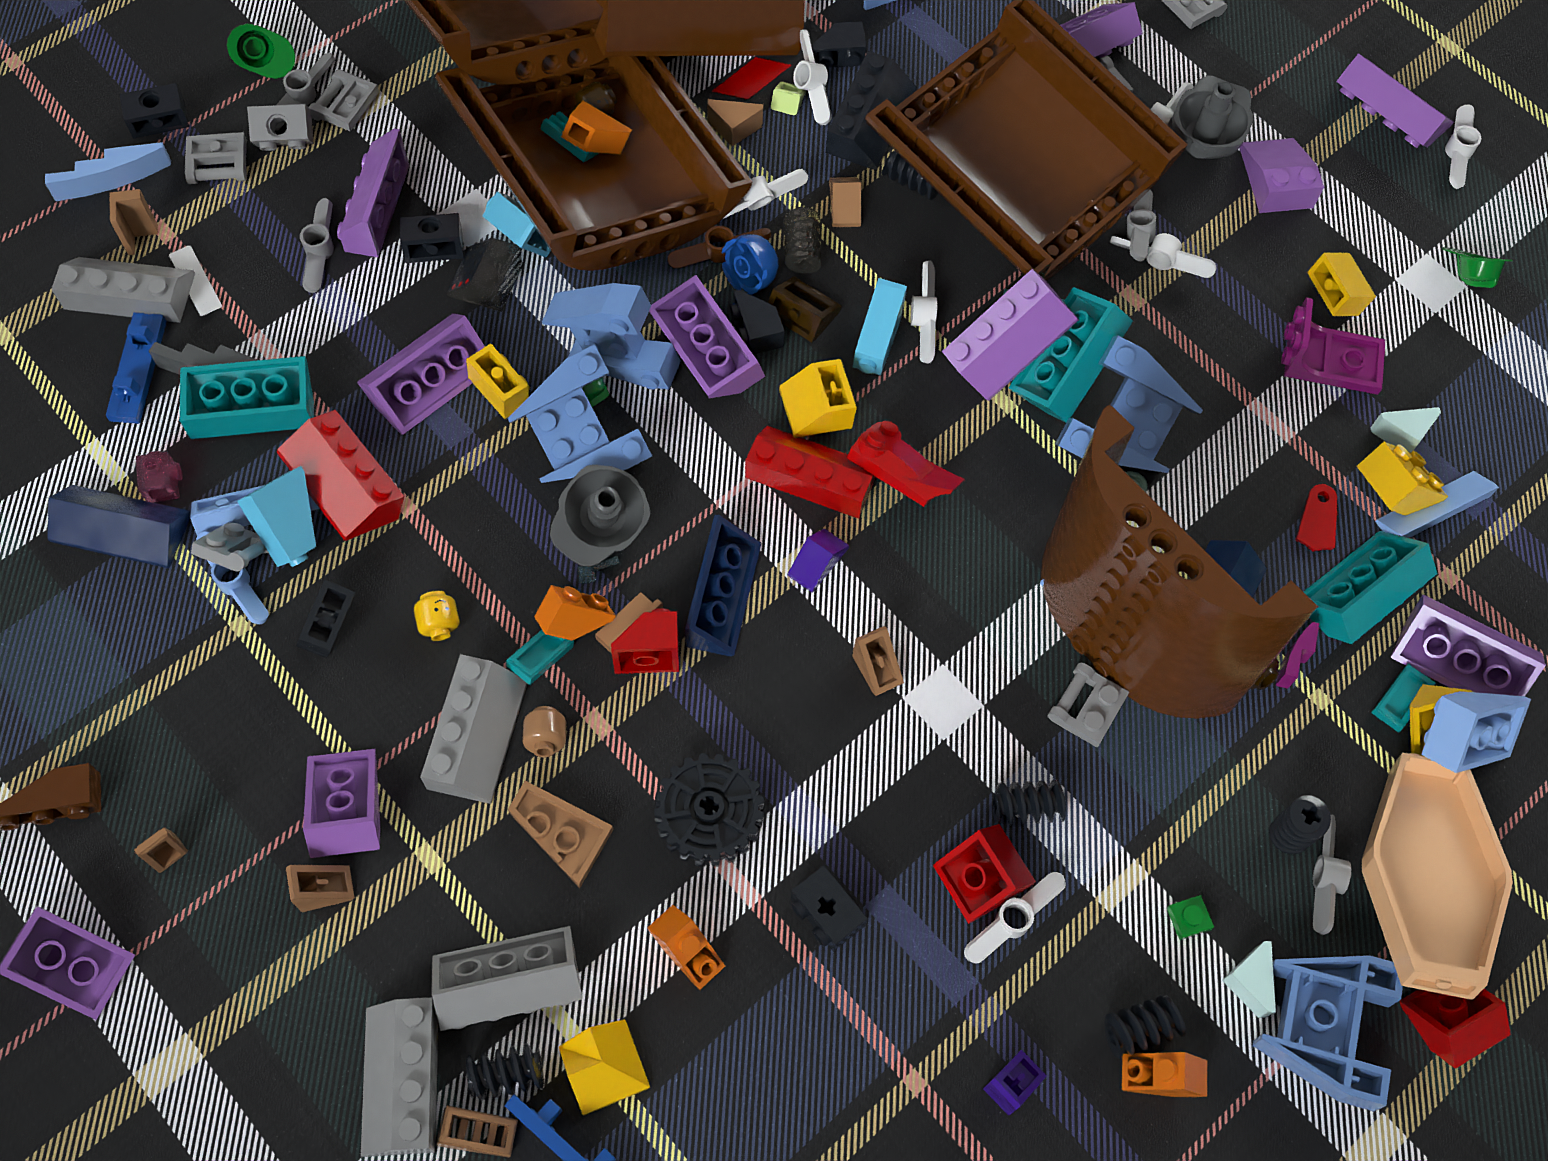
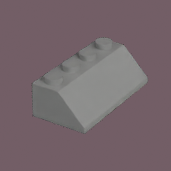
(122, 288)
(474, 730)
(505, 978)
(400, 1078)

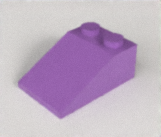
(1281, 175)
(342, 803)
(65, 962)

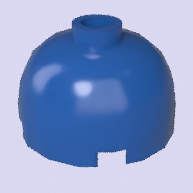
(750, 263)

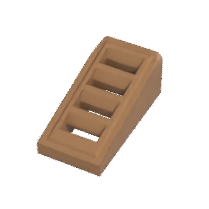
(161, 850)
(465, 1115)

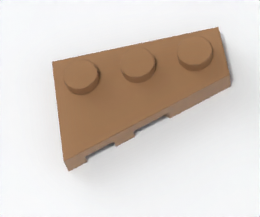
(561, 829)

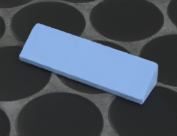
(1461, 495)
(218, 510)

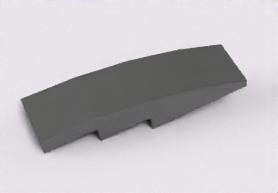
(193, 356)

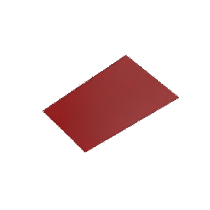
(751, 78)

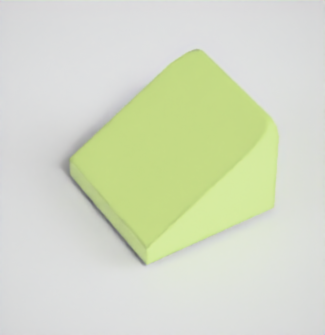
(787, 98)

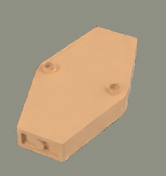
(1437, 877)

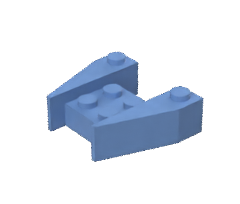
(612, 321)
(1145, 399)
(570, 426)
(1323, 1024)

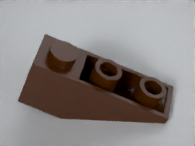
(57, 794)

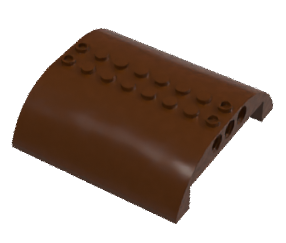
(700, 27)
(514, 37)
(1031, 140)
(614, 207)
(1123, 605)

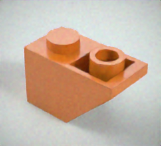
(595, 131)
(571, 613)
(686, 946)
(1165, 1074)

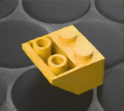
(819, 399)
(1401, 479)

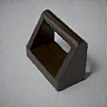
(799, 314)

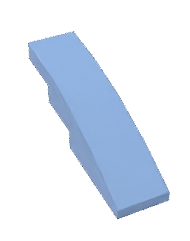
(115, 170)

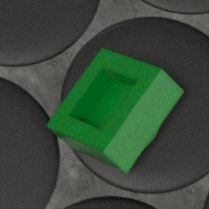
(1190, 917)

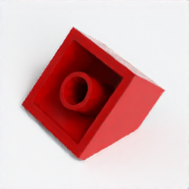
(648, 644)
(983, 872)
(1455, 1025)

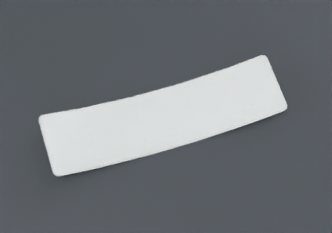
(201, 289)

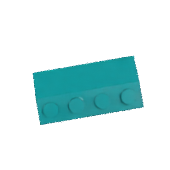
(1071, 364)
(245, 397)
(1370, 585)

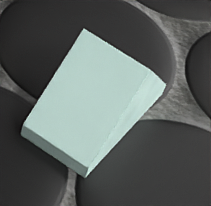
(1405, 426)
(1254, 980)

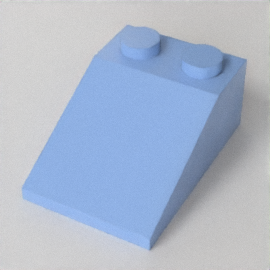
(1474, 729)

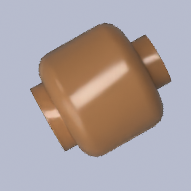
(544, 731)

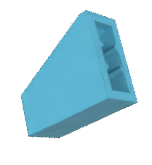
(514, 223)
(880, 327)
(282, 517)

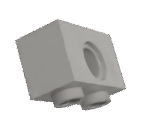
(265, 119)

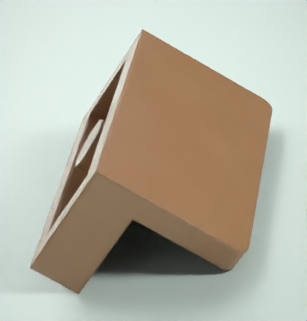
(131, 217)
(625, 618)

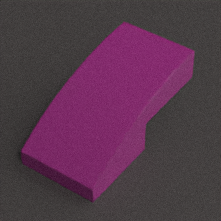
(1299, 652)

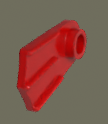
(1318, 520)

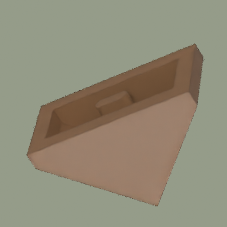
(734, 119)
(845, 201)
(877, 660)
(319, 885)

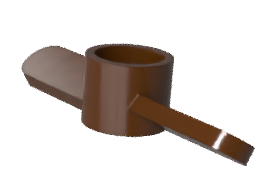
(705, 250)

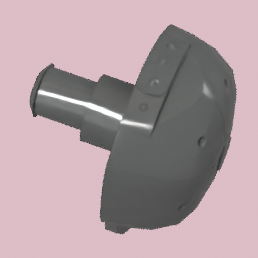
(1213, 118)
(599, 514)

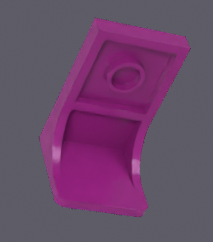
(1331, 354)

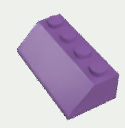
(1105, 28)
(1393, 101)
(374, 196)
(1010, 335)
(706, 340)
(423, 373)
(1465, 652)

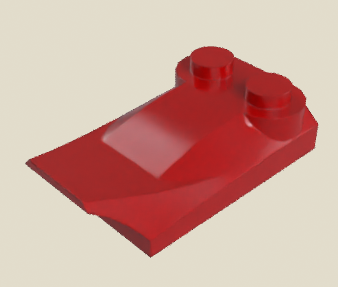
(899, 465)

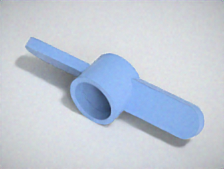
(240, 590)

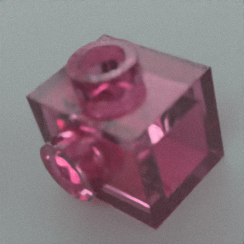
(158, 476)

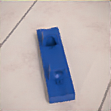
(135, 369)
(540, 1125)

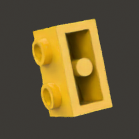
(1341, 284)
(497, 380)

